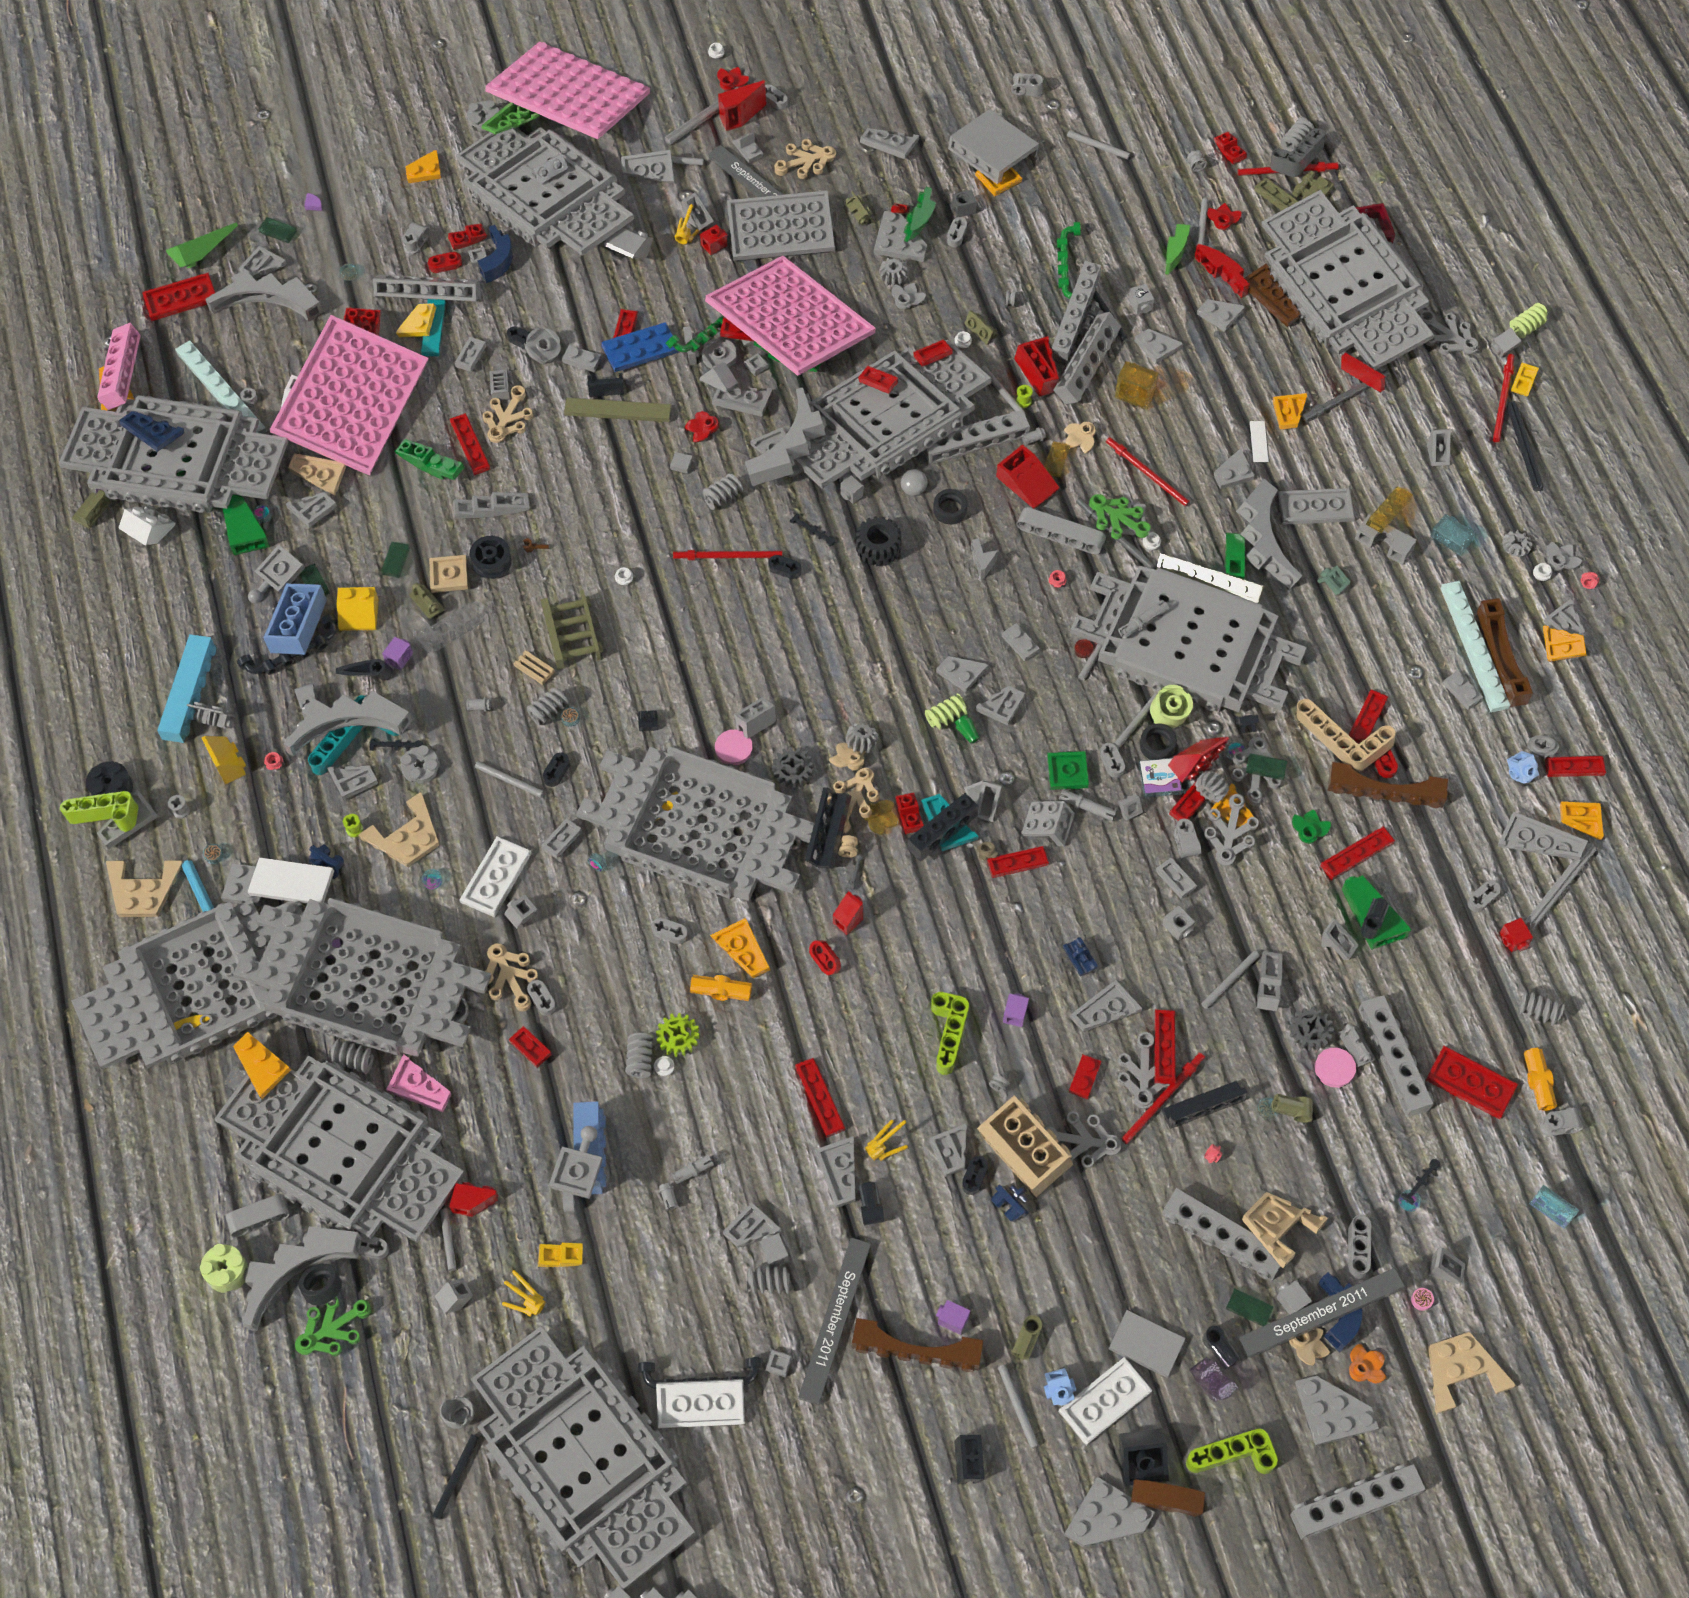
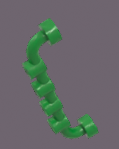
(1063, 282)
(701, 338)

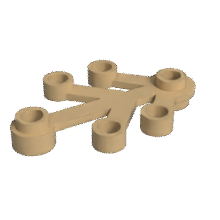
(825, 155)
(507, 417)
(856, 794)
(508, 973)

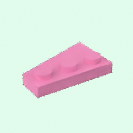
(417, 1086)

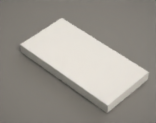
(495, 876)
(290, 881)
(1105, 1401)
(700, 1403)

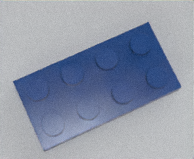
(638, 347)

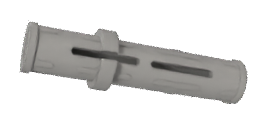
(1138, 622)
(1088, 805)

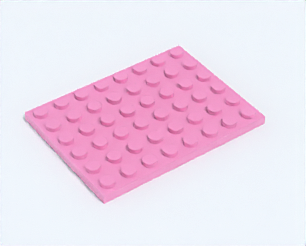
(568, 90)
(790, 315)
(349, 395)

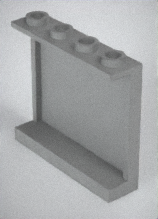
(992, 145)

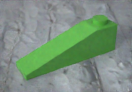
(509, 118)
(194, 250)

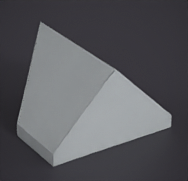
(986, 796)

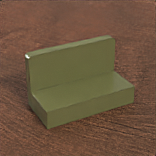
(91, 509)

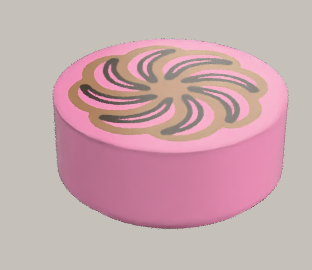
(1422, 1299)

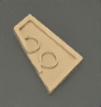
(318, 471)

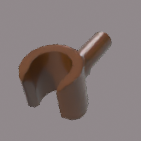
(530, 546)

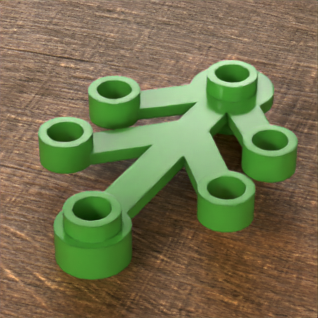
(1101, 504)
(329, 1328)

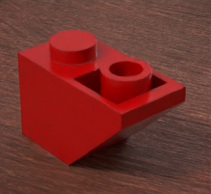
(848, 913)
(471, 1200)

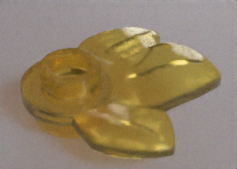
(883, 816)

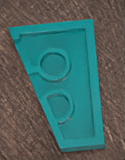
(933, 806)

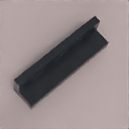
(830, 831)
(1204, 1104)

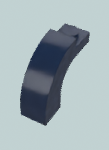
(500, 260)
(1347, 1327)

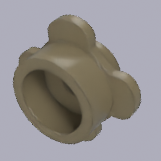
(987, 850)

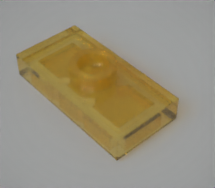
(1057, 458)

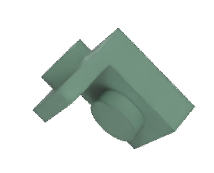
(1334, 579)

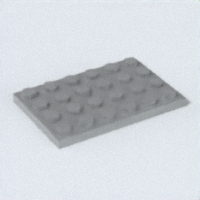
(780, 225)

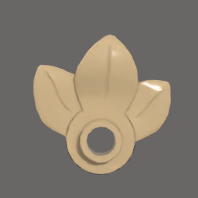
(1078, 437)
(847, 757)
(1310, 1347)

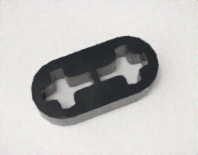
(519, 340)
(784, 567)
(559, 770)
(971, 1173)

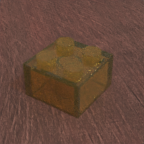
(1136, 385)

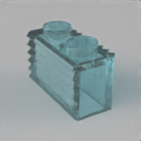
(1453, 534)

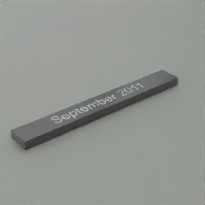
(742, 173)
(1321, 1313)
(834, 1321)

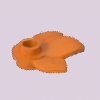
(1369, 1363)

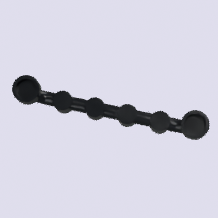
(319, 641)
(647, 1368)

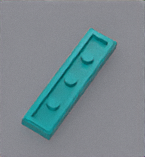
(432, 343)

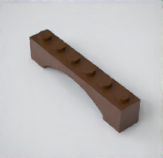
(1493, 624)
(1346, 780)
(871, 1338)

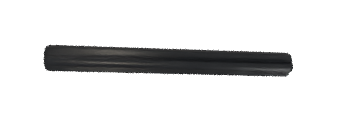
(1525, 446)

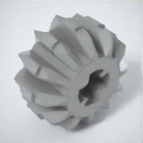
(893, 271)
(861, 738)
(1212, 786)

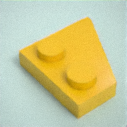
(418, 322)

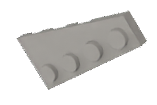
(1536, 837)

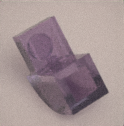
(1212, 1380)

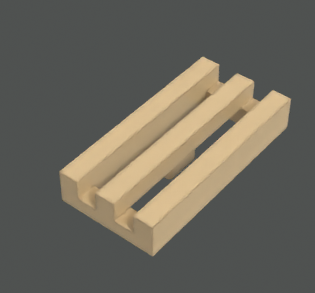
(523, 659)

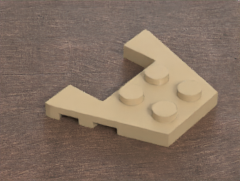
(409, 841)
(141, 896)
(1272, 1218)
(1460, 1360)

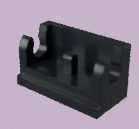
(605, 387)
(969, 1459)

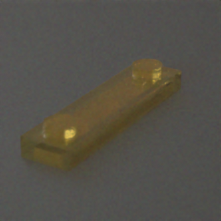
(1389, 509)

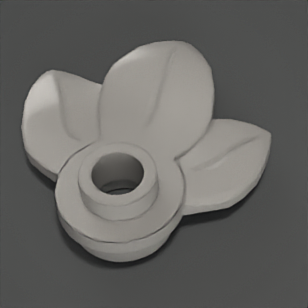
(907, 296)
(1563, 557)

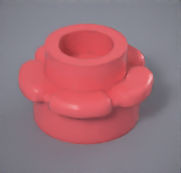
(1057, 574)
(1589, 580)
(273, 756)
(1213, 1153)

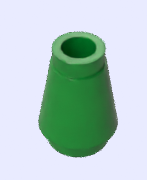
(967, 729)

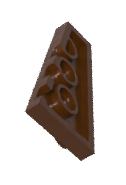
(1271, 295)

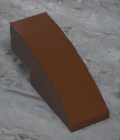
(1168, 1497)

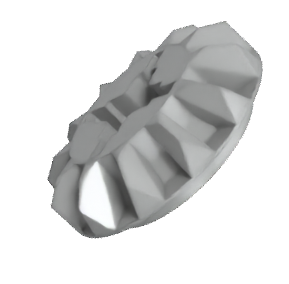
(1515, 549)
(1537, 742)

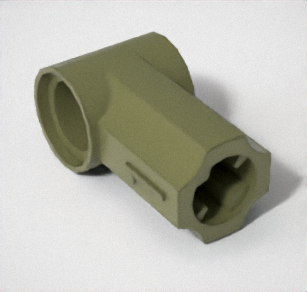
(1299, 1108)
(1027, 1339)

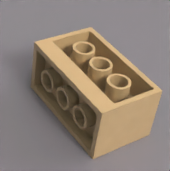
(1021, 1158)

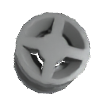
(1196, 161)

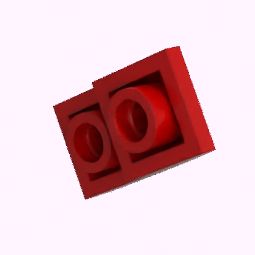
(1228, 146)
(471, 235)
(909, 812)

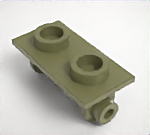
(856, 203)
(979, 327)
(426, 600)

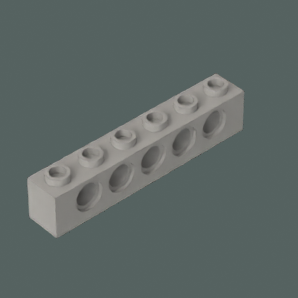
(426, 287)
(1076, 311)
(1087, 358)
(979, 437)
(1393, 1066)
(1218, 1223)
(1308, 1526)

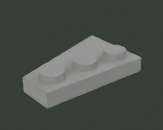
(650, 166)
(1105, 1007)
(838, 1170)

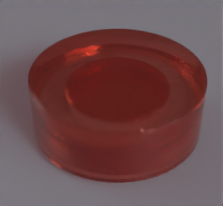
(1083, 648)

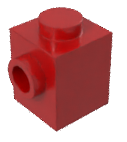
(714, 239)
(1516, 935)

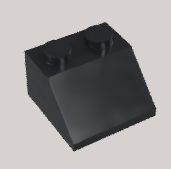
(1144, 1456)

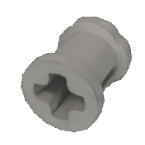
(178, 805)

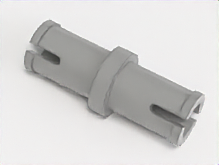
(692, 1169)

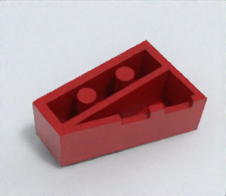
(1037, 365)

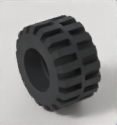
(881, 529)

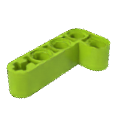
(115, 806)
(949, 1035)
(1230, 1455)

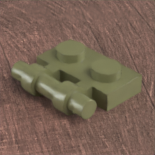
(1316, 185)

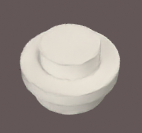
(716, 50)
(963, 339)
(1152, 541)
(1542, 571)
(624, 576)
(664, 1066)

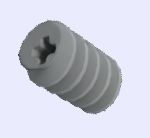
(1296, 134)
(721, 489)
(547, 704)
(1540, 1008)
(638, 1055)
(350, 1056)
(768, 1280)

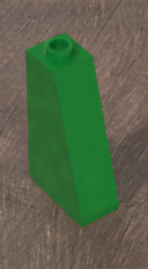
(242, 527)
(1359, 896)

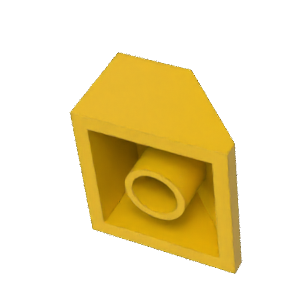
(357, 608)
(225, 758)

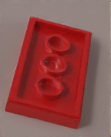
(178, 296)
(1471, 1082)

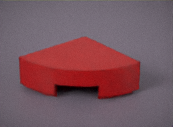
(900, 208)

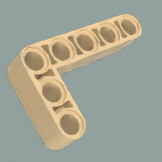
(1341, 738)

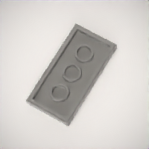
(1316, 506)

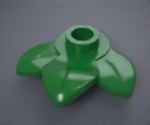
(1310, 824)

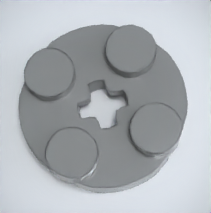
(481, 108)
(716, 345)
(540, 354)
(417, 774)

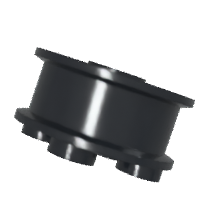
(490, 557)
(108, 778)

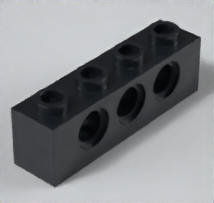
(942, 827)

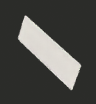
(1259, 441)

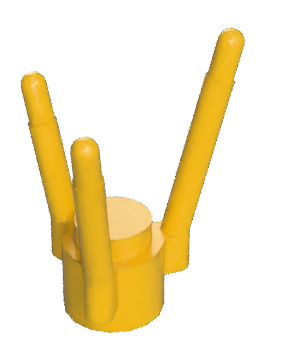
(683, 233)
(876, 1148)
(534, 1303)

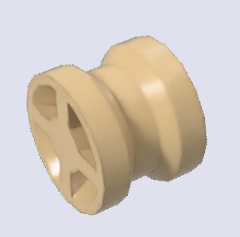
(848, 846)

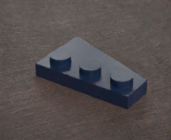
(151, 432)

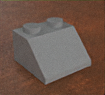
(630, 242)

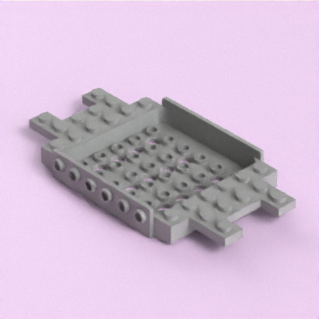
(1250, 657)
(637, 801)
(298, 956)

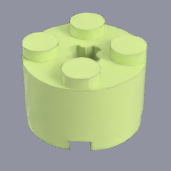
(1171, 706)
(219, 1278)

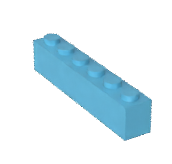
(186, 688)

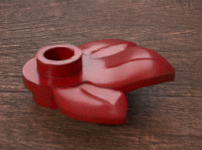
(731, 79)
(1223, 216)
(702, 426)

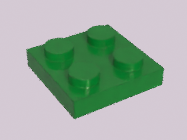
(1067, 770)

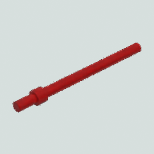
(1319, 167)
(1507, 371)
(1121, 450)
(691, 555)
(1188, 1070)

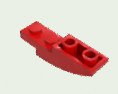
(1221, 265)

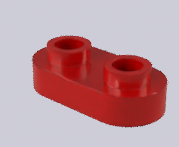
(444, 262)
(1386, 761)
(825, 958)

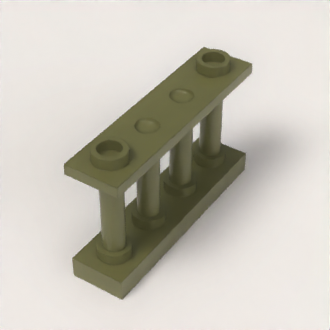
(558, 640)

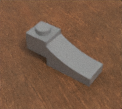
(850, 487)
(1270, 981)

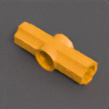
(721, 987)
(1540, 1079)

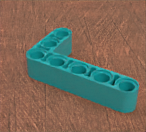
(338, 743)

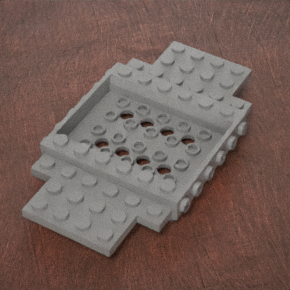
(577, 214)
(1375, 318)
(857, 446)
(224, 463)
(141, 1003)
(391, 1180)
(623, 1509)

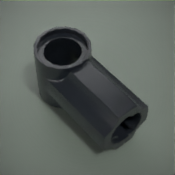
(1374, 918)
(871, 1208)
(1222, 1349)

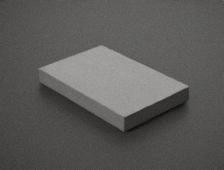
(1146, 1343)

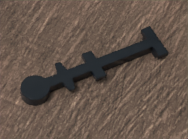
(830, 541)
(396, 744)
(1433, 1165)

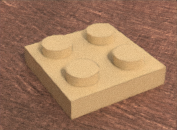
(448, 573)

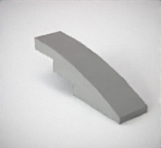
(490, 506)

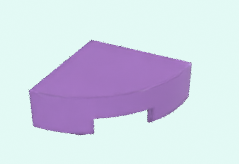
(312, 203)

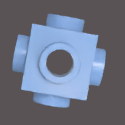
(1523, 767)
(1059, 1387)

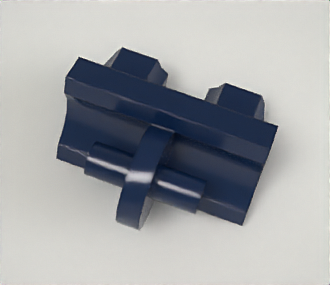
(320, 857)
(1080, 956)
(1016, 1209)

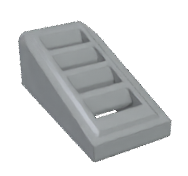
(502, 394)

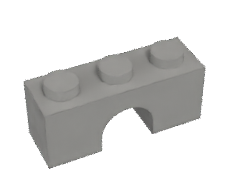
(1400, 543)

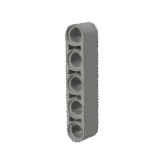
(1061, 530)

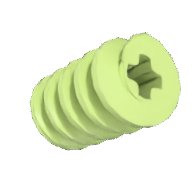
(1529, 320)
(946, 711)

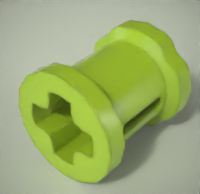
(1024, 396)
(352, 825)

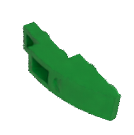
(920, 215)
(428, 461)
(1235, 555)

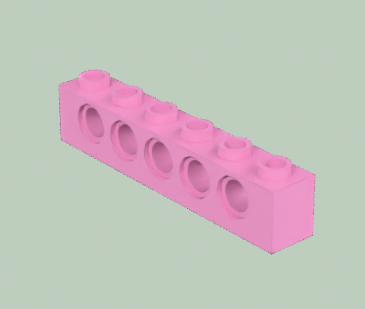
(119, 366)

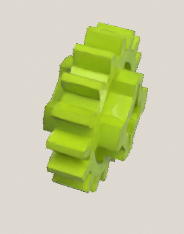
(680, 1042)

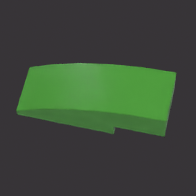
(1176, 247)

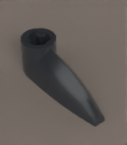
(367, 668)

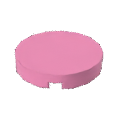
(733, 747)
(1335, 1067)

